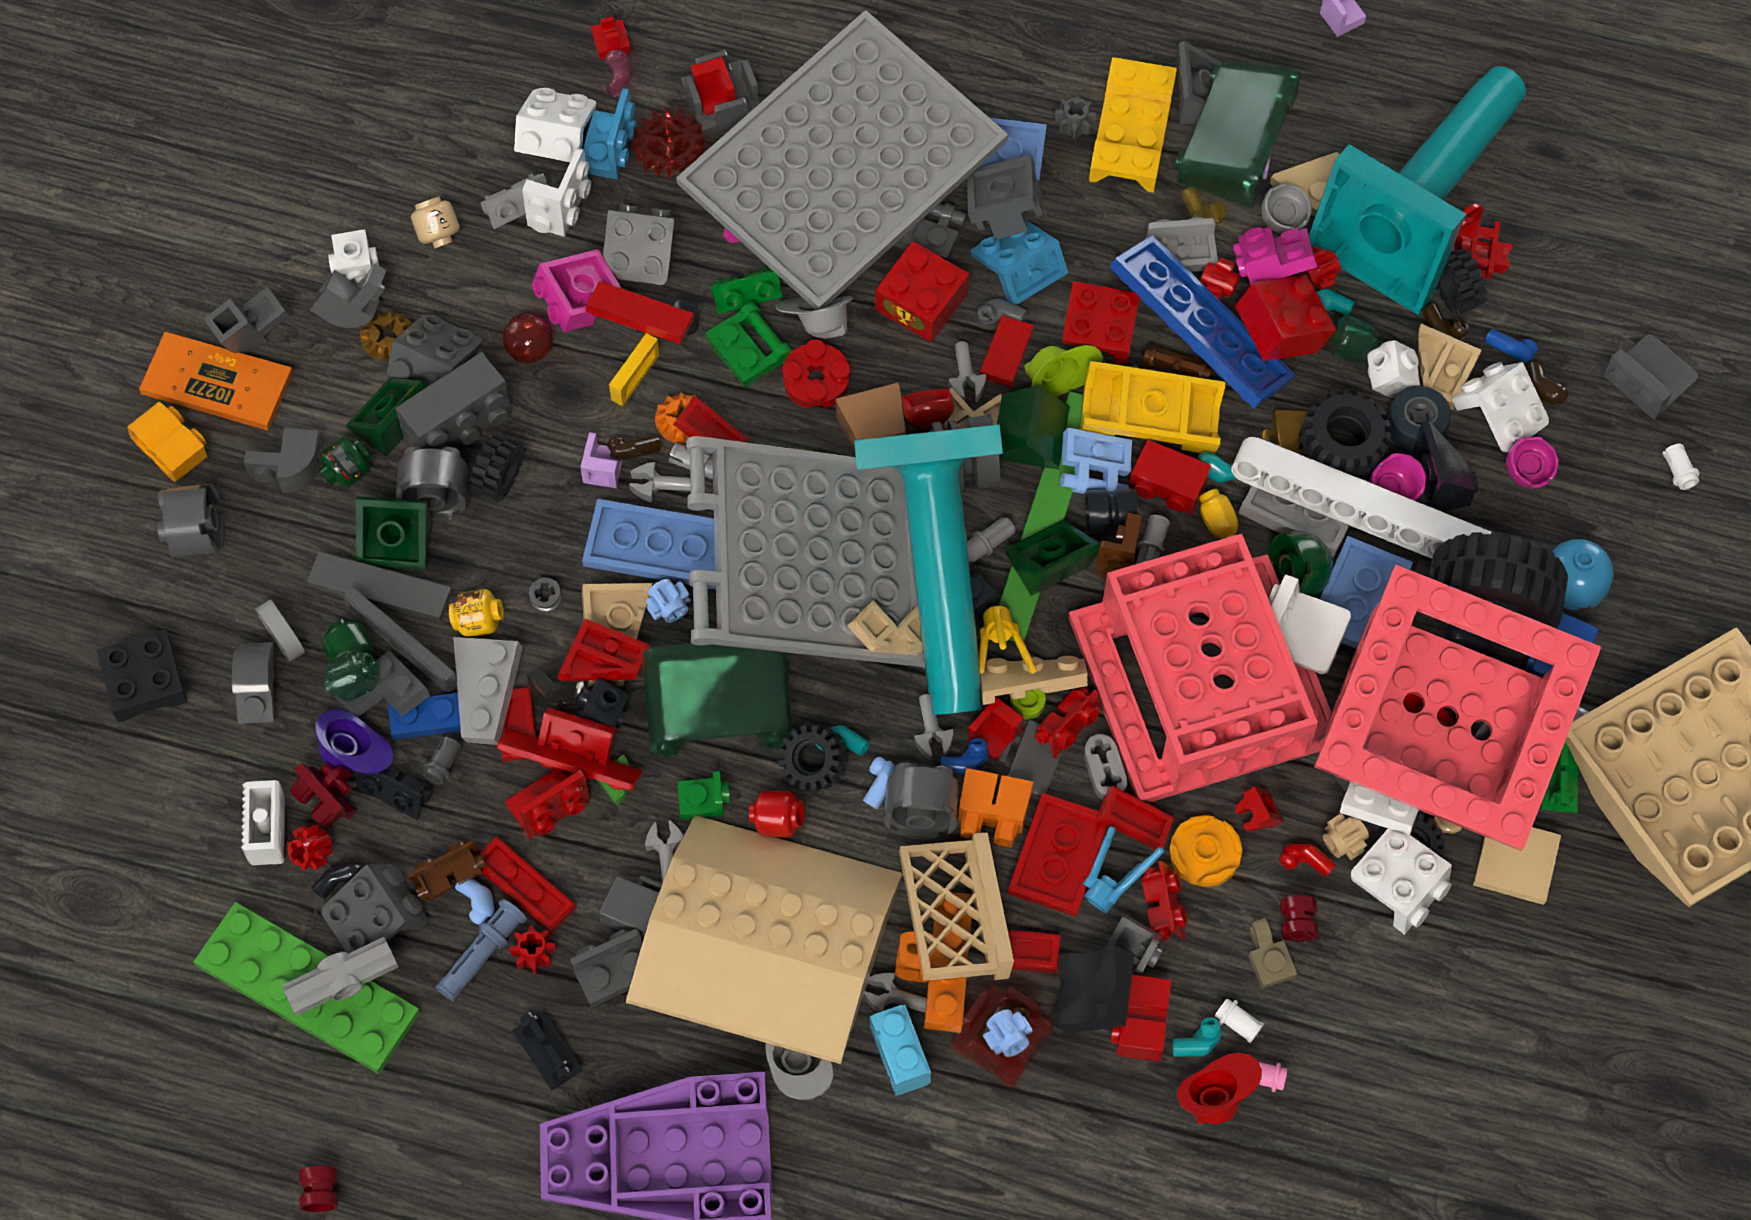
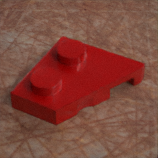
(602, 654)

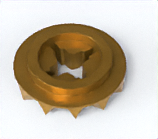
(371, 336)

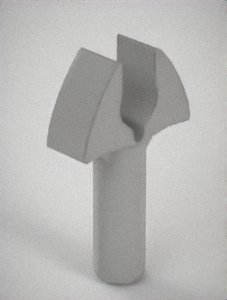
(966, 373)
(656, 482)
(931, 730)
(666, 850)
(892, 994)

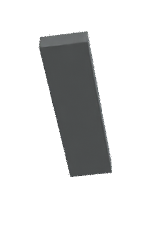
(380, 586)
(400, 641)

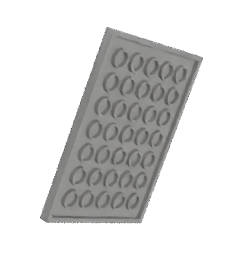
(842, 160)

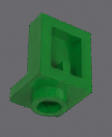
(703, 797)

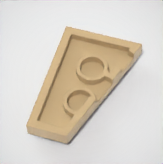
(616, 607)
(1015, 678)

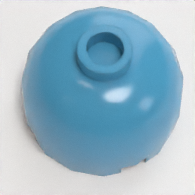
(1588, 573)

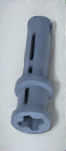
(491, 937)

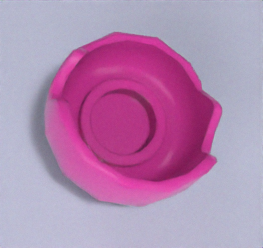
(1532, 462)
(1400, 475)

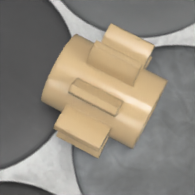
(1345, 836)

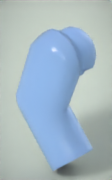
(877, 791)
(481, 900)

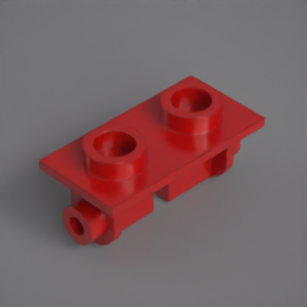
(1079, 710)
(1163, 887)

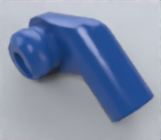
(1522, 351)
(972, 758)

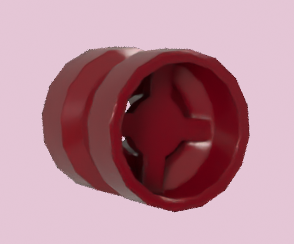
(1299, 918)
(318, 1189)

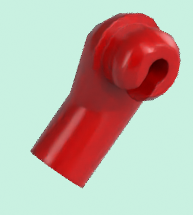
(1308, 854)

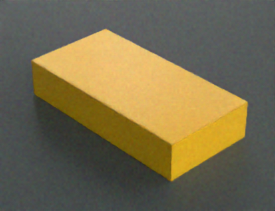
(634, 369)

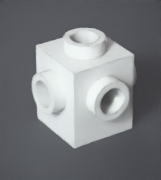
(352, 255)
(1393, 368)

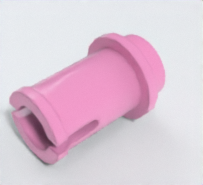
(1273, 1076)

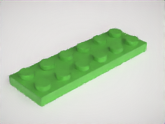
(262, 957)

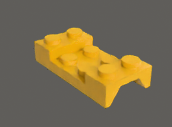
(1133, 122)
(1152, 406)

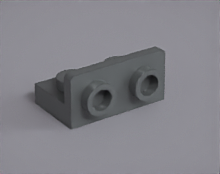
(608, 968)

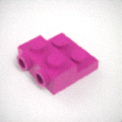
(1270, 258)
(568, 286)

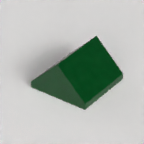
(378, 419)
(1032, 427)
(393, 532)
(1051, 556)

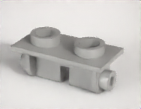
(508, 204)

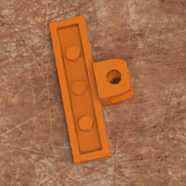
(944, 996)

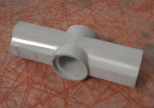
(339, 976)

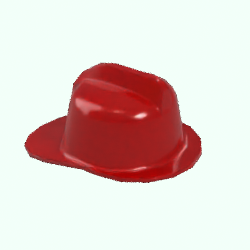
(1219, 1087)

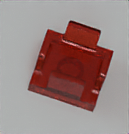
(1005, 1068)

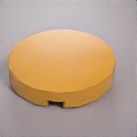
(1205, 851)

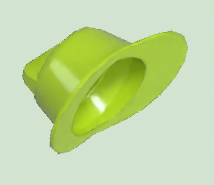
(1060, 369)

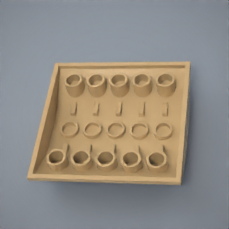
(1677, 767)
(764, 938)

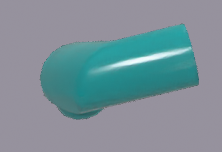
(1334, 301)
(1220, 470)
(852, 740)
(1201, 1043)

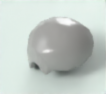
(1285, 208)

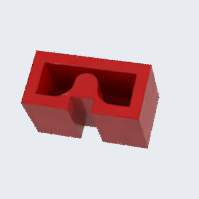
(1169, 476)
(1146, 1020)

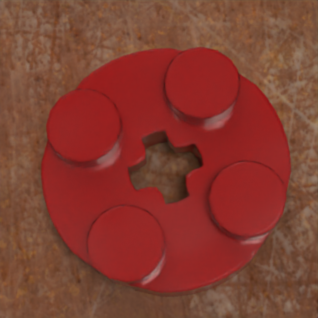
(812, 357)

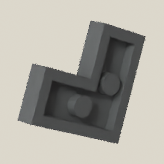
(394, 684)

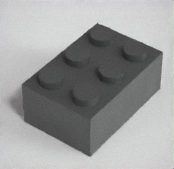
(456, 407)

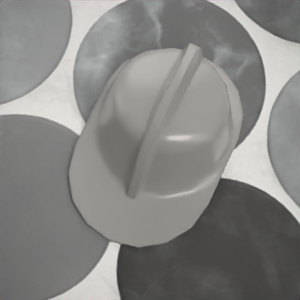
(820, 323)
(798, 1073)

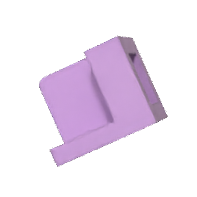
(1342, 15)
(598, 465)

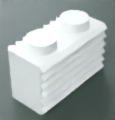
(263, 822)

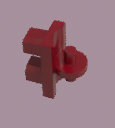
(313, 782)

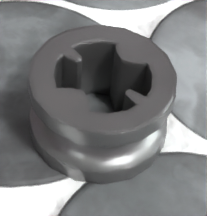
(536, 589)

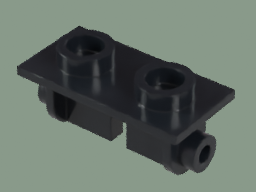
(402, 796)
(547, 1049)

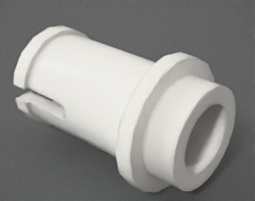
(1684, 474)
(1238, 1020)

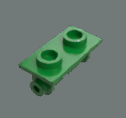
(736, 292)
(1563, 785)

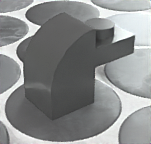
(347, 303)
(246, 327)
(293, 466)
(253, 682)

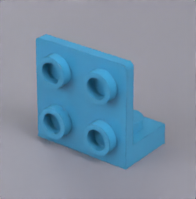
(608, 138)
(1023, 261)

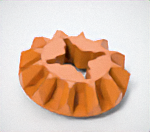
(667, 414)

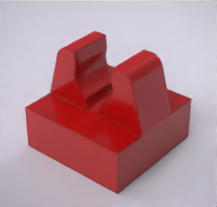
(610, 36)
(1263, 809)

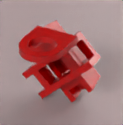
(1468, 239)

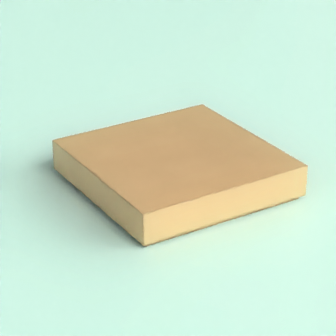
(1516, 872)

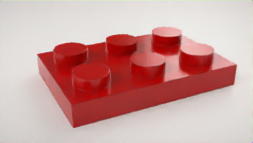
(1058, 855)

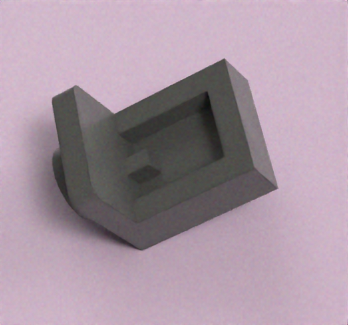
(1137, 940)

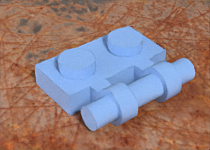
(1098, 453)

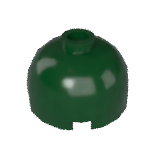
(1303, 558)

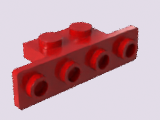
(572, 746)

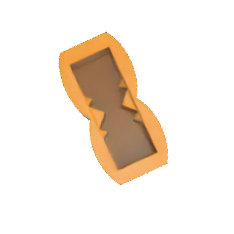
(168, 441)

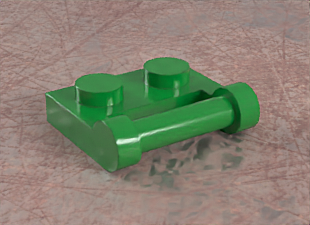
(740, 351)

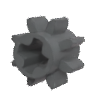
(1075, 117)

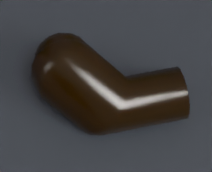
(1435, 320)

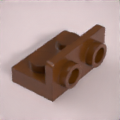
(1122, 552)

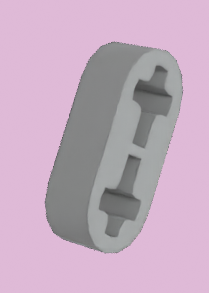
(279, 630)
(1097, 769)

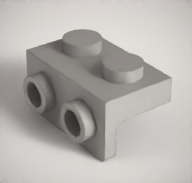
(1187, 240)

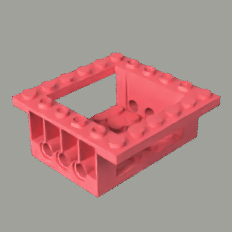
(1211, 732)
(1444, 770)

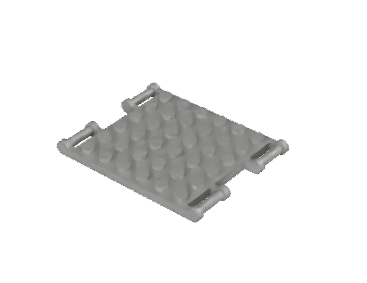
(799, 549)

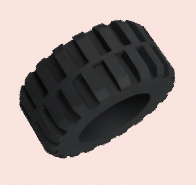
(1504, 573)

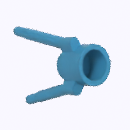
(1105, 891)

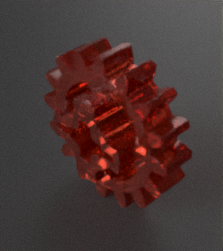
(668, 142)

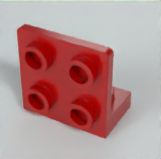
(1101, 319)
(548, 801)

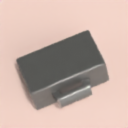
(1031, 760)
(630, 904)

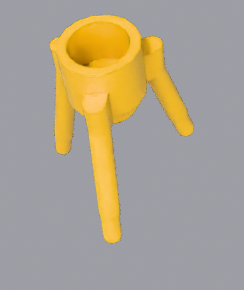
(999, 628)

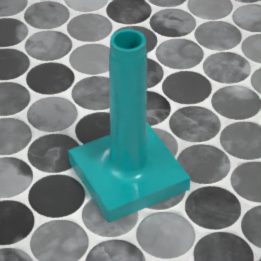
(1396, 225)
(939, 550)

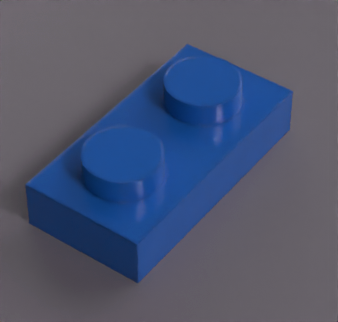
(431, 717)

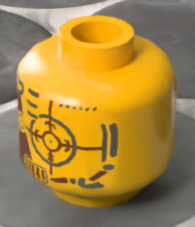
(476, 613)

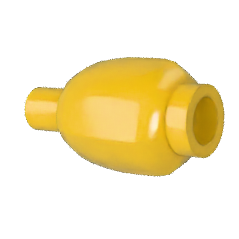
(1218, 514)

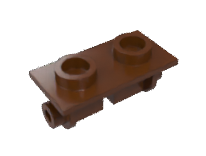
(1171, 362)
(434, 874)

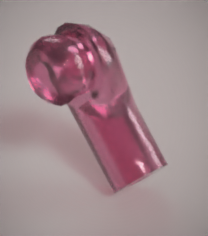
(622, 71)

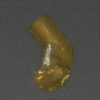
(1199, 209)

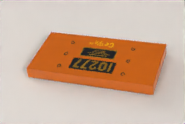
(216, 381)

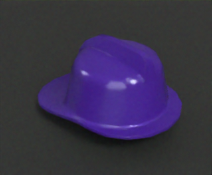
(351, 743)

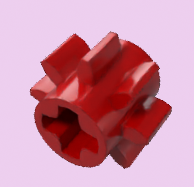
(1326, 269)
(1220, 278)
(309, 847)
(543, 949)

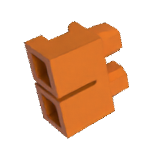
(1005, 815)

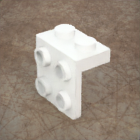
(552, 124)
(554, 208)
(1506, 401)
(1308, 625)
(1403, 877)

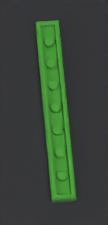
(1047, 509)

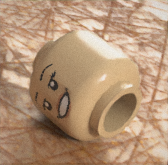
(435, 222)

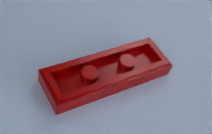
(639, 312)
(525, 886)

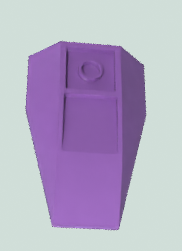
(667, 1152)

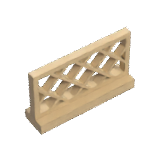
(988, 910)

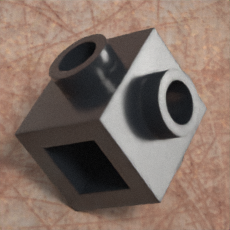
(602, 703)

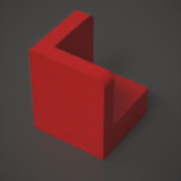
(712, 84)
(997, 726)

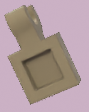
(1270, 960)

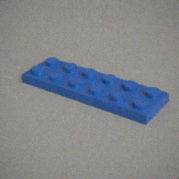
(1200, 320)

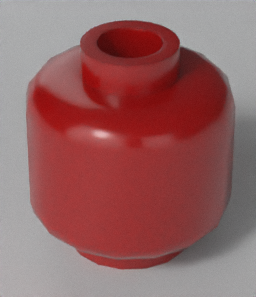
(777, 813)

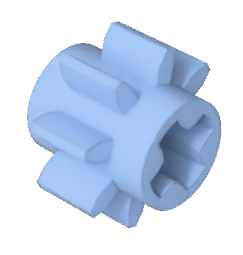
(667, 600)
(1007, 1033)

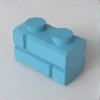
(900, 1049)

